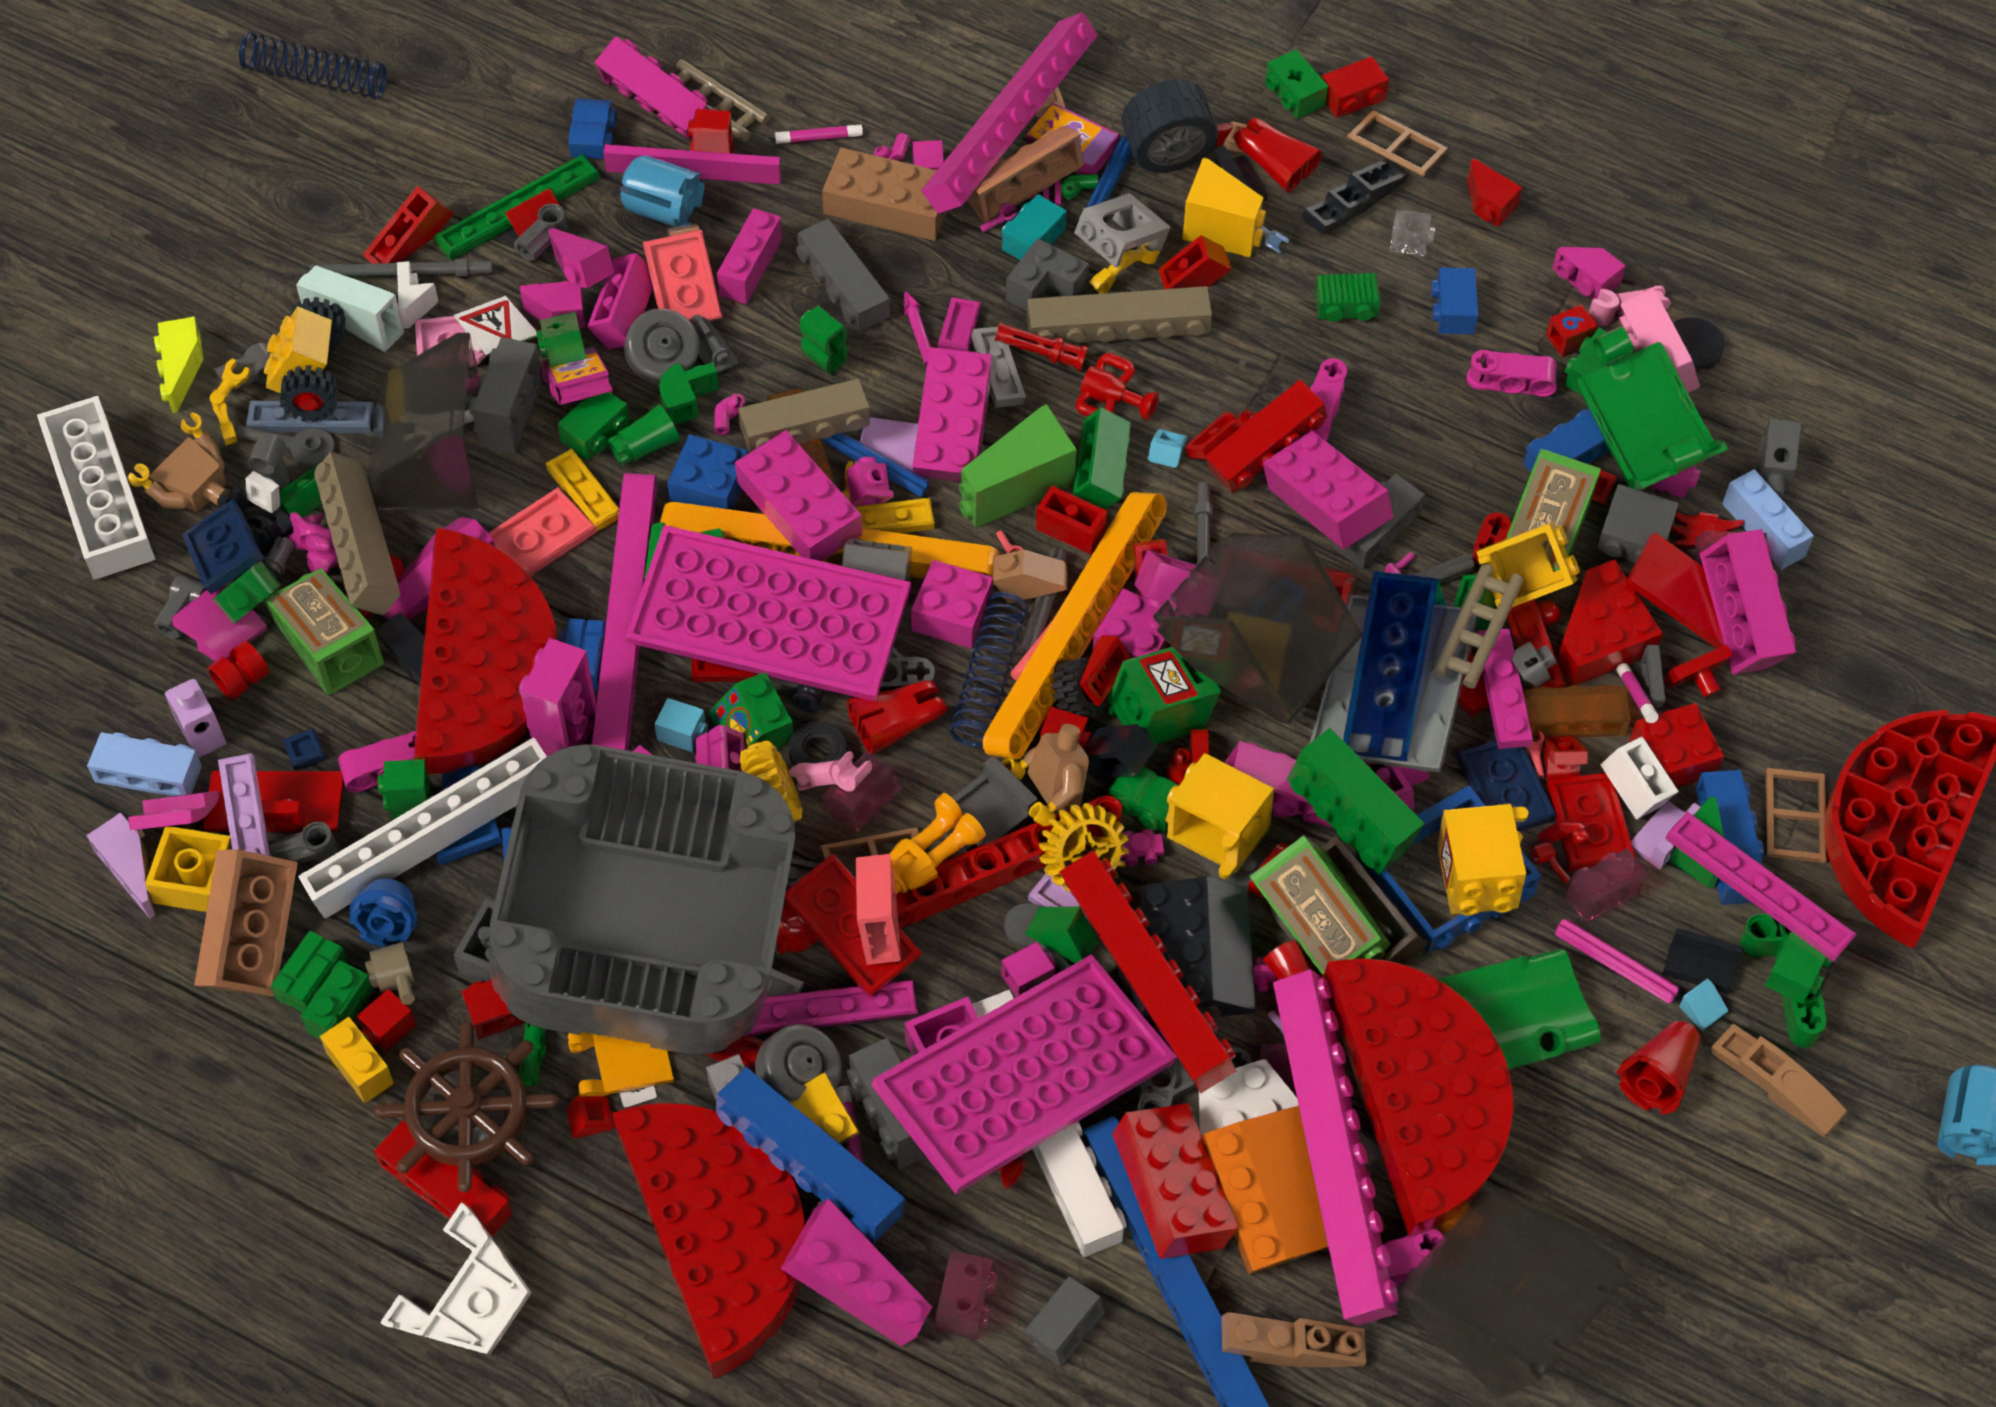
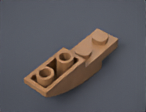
(1782, 1078)
(1293, 1344)

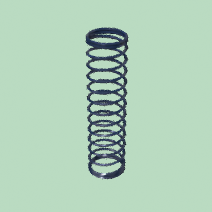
(369, 76)
(998, 614)

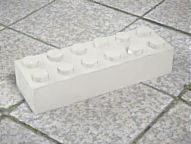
(95, 487)

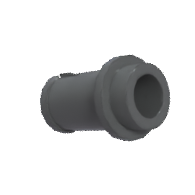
(278, 556)

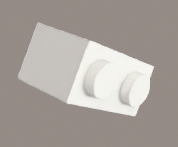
(1639, 778)

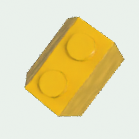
(1223, 211)

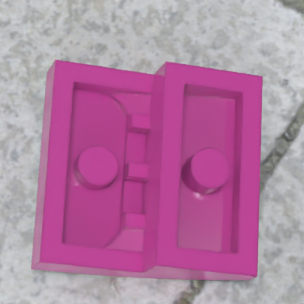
(212, 628)
(174, 810)

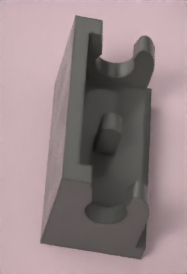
(1065, 1321)

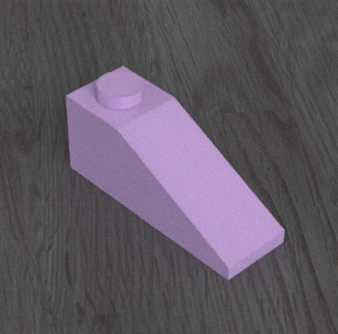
(125, 858)

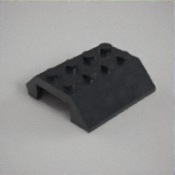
(1208, 937)

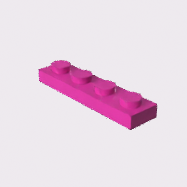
(1506, 695)

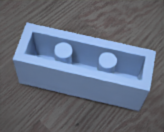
(1761, 508)
(144, 765)

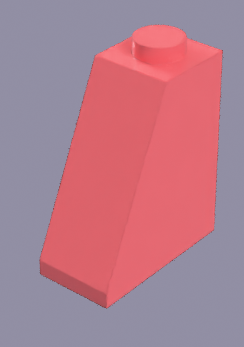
(877, 909)

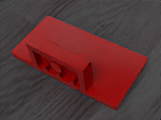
(288, 800)

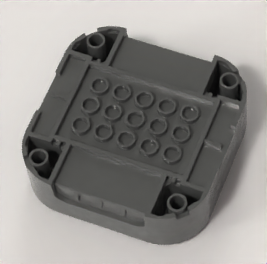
(641, 899)

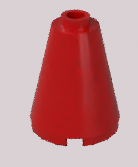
(1661, 1068)

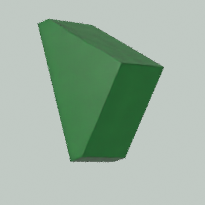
(1063, 931)

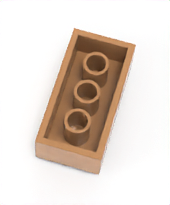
(881, 194)

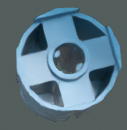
(661, 191)
(1970, 1114)

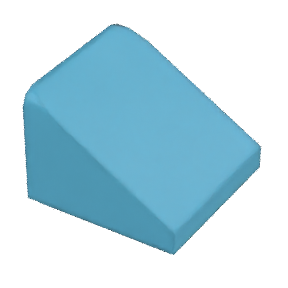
(1167, 448)
(1703, 1005)

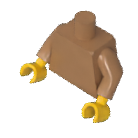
(188, 475)
(1057, 769)

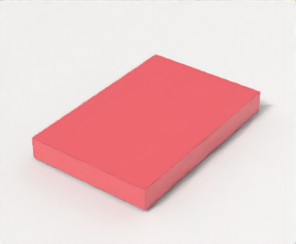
(683, 275)
(543, 532)

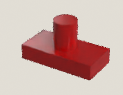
(1700, 671)

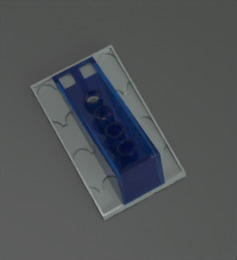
(1384, 689)

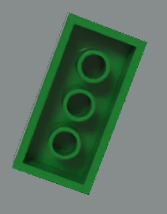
(1354, 801)

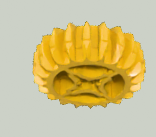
(767, 764)
(1075, 824)

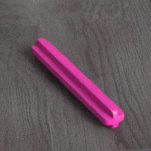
(1617, 960)

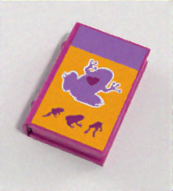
(1096, 141)
(577, 379)

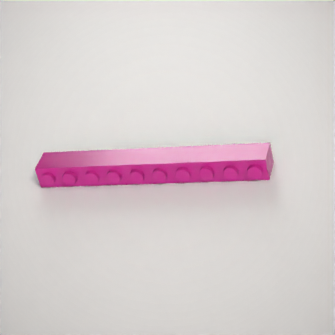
(1009, 113)
(1335, 1149)

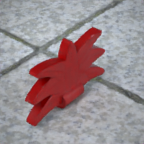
(1696, 525)

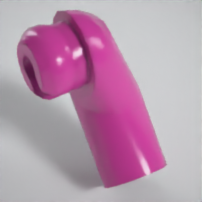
(898, 150)
(725, 411)

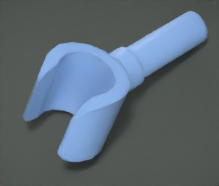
(1273, 239)

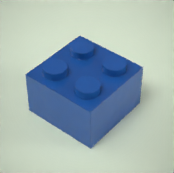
(706, 474)

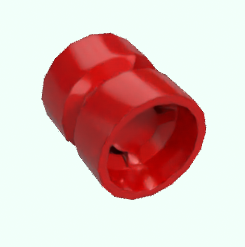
(242, 667)

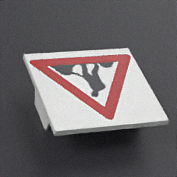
(492, 321)

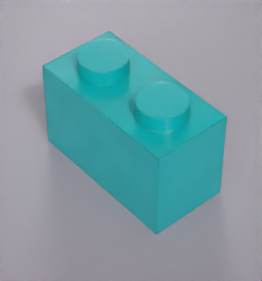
(1035, 220)

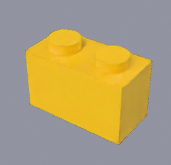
(357, 1060)

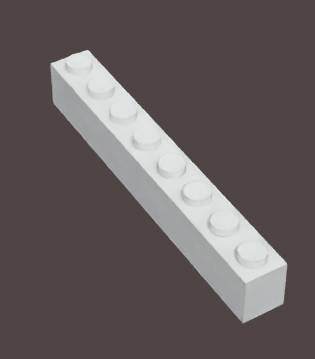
(422, 830)
(1073, 1178)

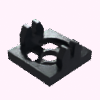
(264, 539)

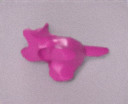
(316, 539)

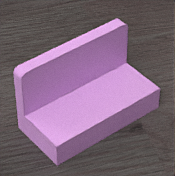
(1651, 840)

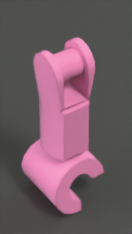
(1608, 303)
(831, 772)

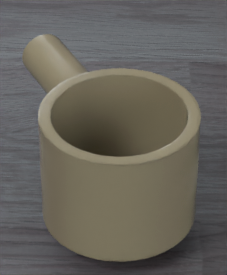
(392, 971)

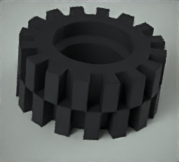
(1069, 691)

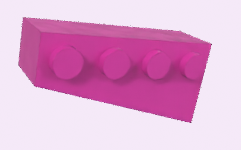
(649, 84)
(1273, 770)
(854, 1275)

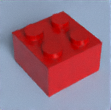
(1681, 744)

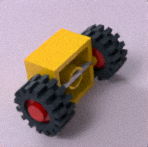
(300, 356)

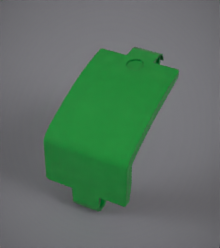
(1644, 411)

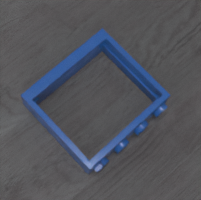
(1447, 933)

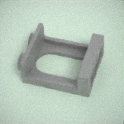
(1133, 216)

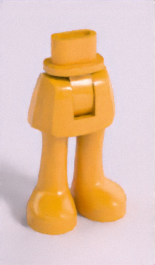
(916, 867)

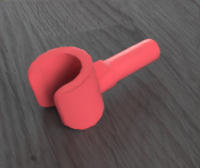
(1008, 547)
(1535, 750)

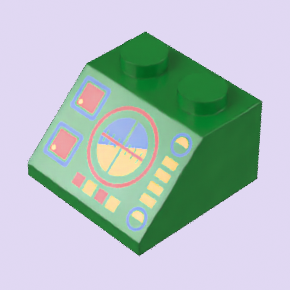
(755, 711)

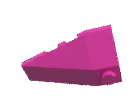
(416, 578)

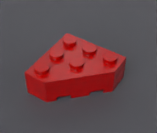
(1605, 626)

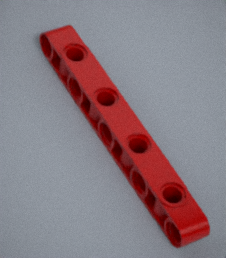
(963, 879)

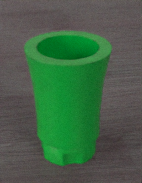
(644, 436)

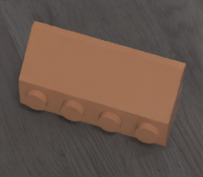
(1027, 172)
(245, 922)

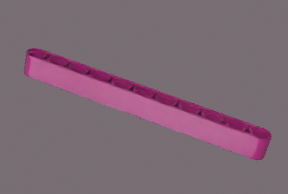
(621, 658)

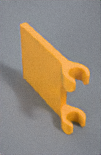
(622, 1064)

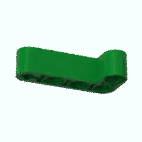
(1800, 1034)

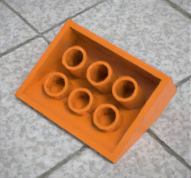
(1269, 1188)

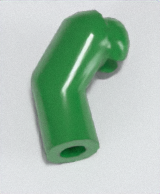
(1076, 183)

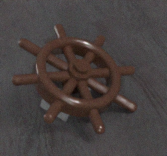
(467, 1121)

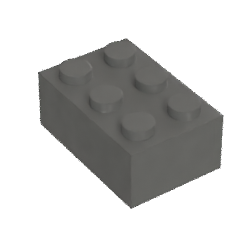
(507, 394)
(865, 1066)

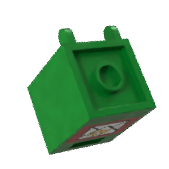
(1162, 695)

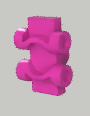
(1143, 844)

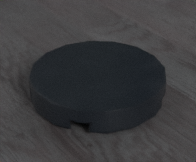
(1702, 341)

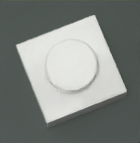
(263, 492)

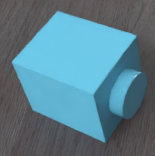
(680, 725)

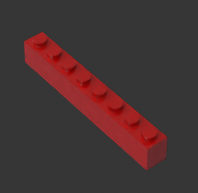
(1148, 972)

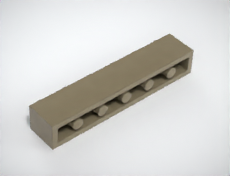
(1121, 315)
(356, 534)

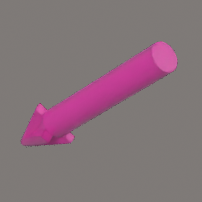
(911, 309)

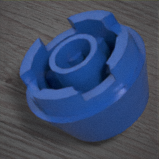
(384, 912)

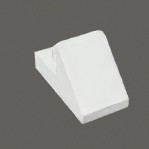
(413, 298)

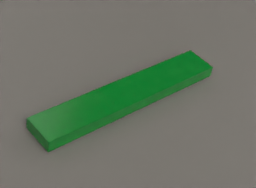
(493, 220)

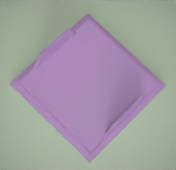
(891, 439)

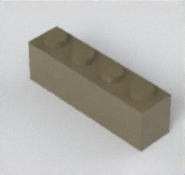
(806, 414)

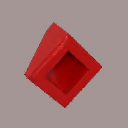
(1604, 487)
(589, 1116)

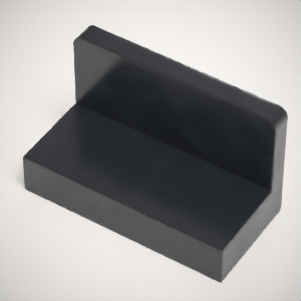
(1240, 169)
(1700, 957)

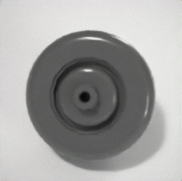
(660, 341)
(795, 1058)

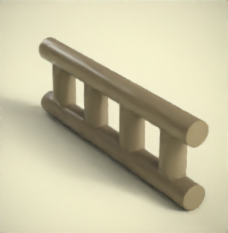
(730, 99)
(1486, 642)

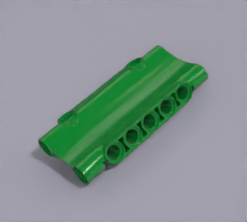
(1525, 1000)

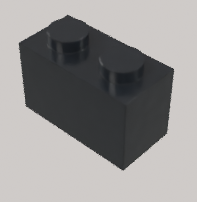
(1118, 751)

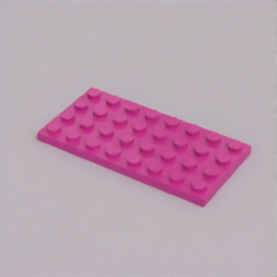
(769, 612)
(1023, 1073)

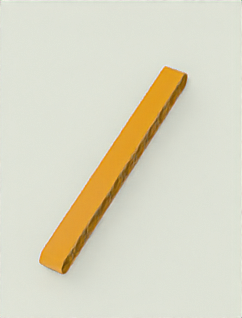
(760, 532)
(1073, 625)

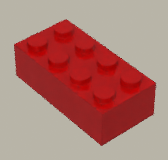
(1174, 1181)

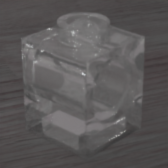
(1411, 232)

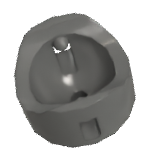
(1537, 673)

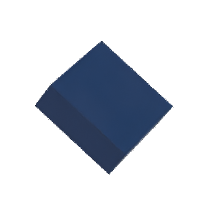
(304, 749)

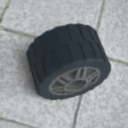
(1169, 126)

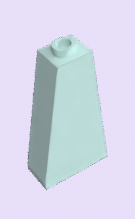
(368, 309)

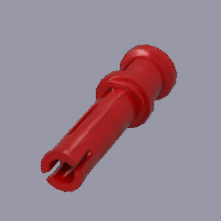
(1005, 335)

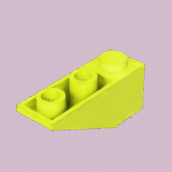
(181, 357)

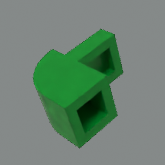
(682, 387)
(246, 592)

